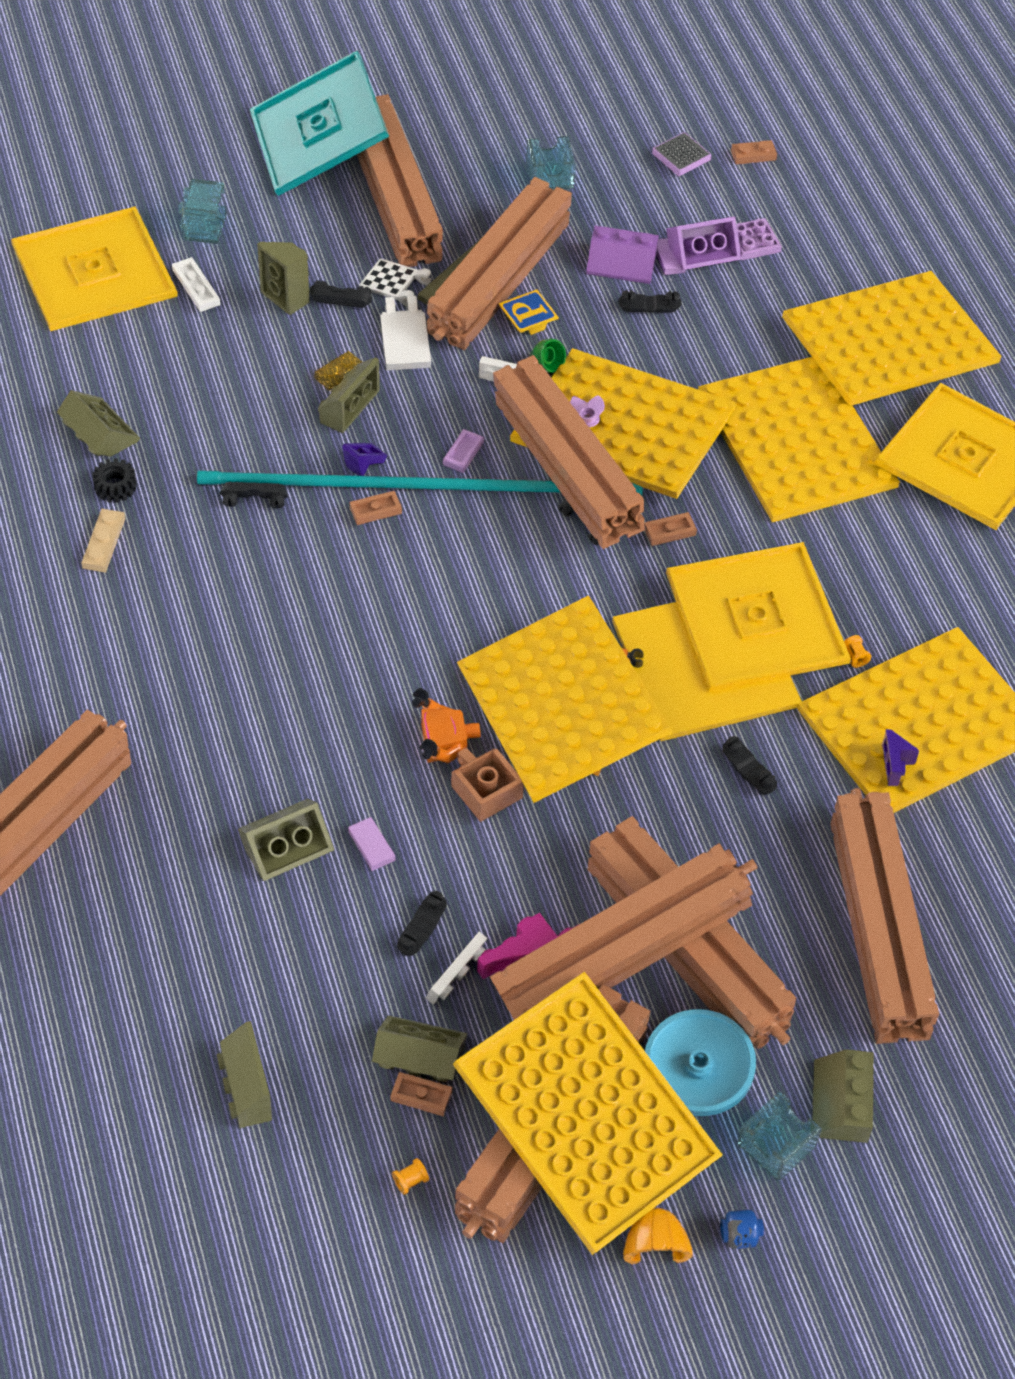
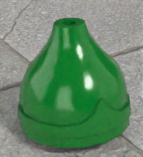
(549, 354)

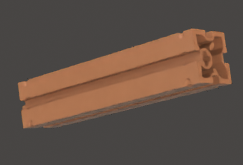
(401, 194)
(498, 263)
(569, 452)
(58, 790)
(883, 918)
(633, 930)
(714, 965)
(499, 1182)

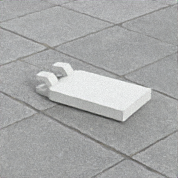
(405, 336)

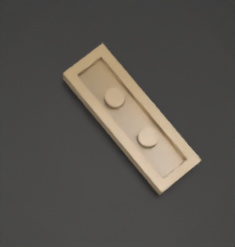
(103, 540)

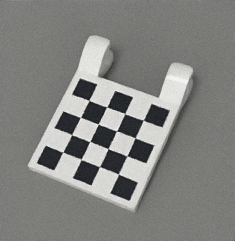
(393, 279)

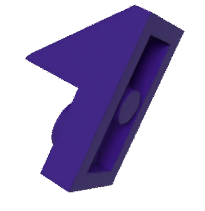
(361, 455)
(897, 754)

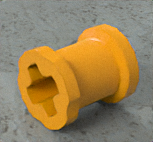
(857, 652)
(410, 1176)

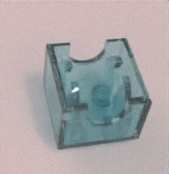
(552, 164)
(201, 211)
(778, 1137)

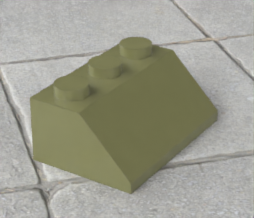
(284, 274)
(350, 396)
(96, 424)
(286, 839)
(418, 1048)
(244, 1077)
(844, 1095)

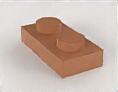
(753, 152)
(375, 507)
(670, 529)
(421, 1094)

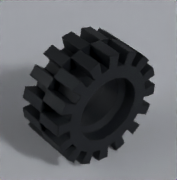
(114, 470)

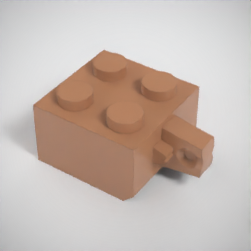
(486, 782)

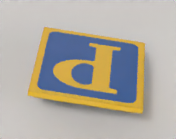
(529, 312)

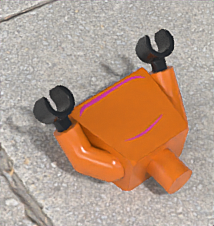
(442, 729)

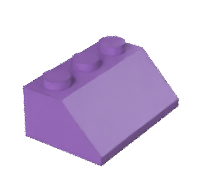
(705, 243)
(622, 254)

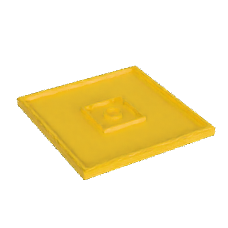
(93, 268)
(957, 455)
(757, 616)
(678, 684)

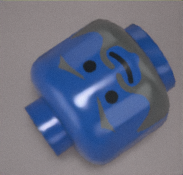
(741, 1229)

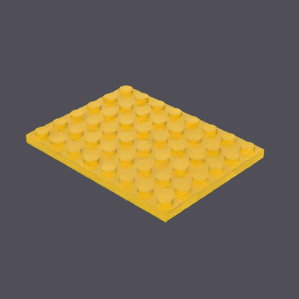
(890, 337)
(648, 423)
(799, 440)
(932, 696)
(563, 698)
(587, 1111)

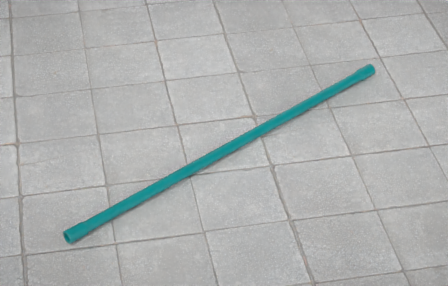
(217, 477)

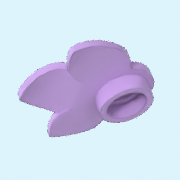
(589, 410)

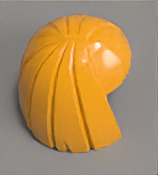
(660, 1232)

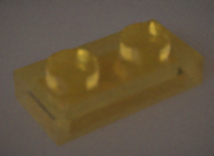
(334, 371)

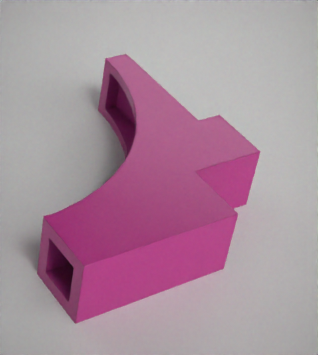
(531, 935)

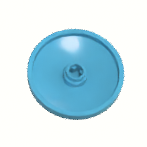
(704, 1059)

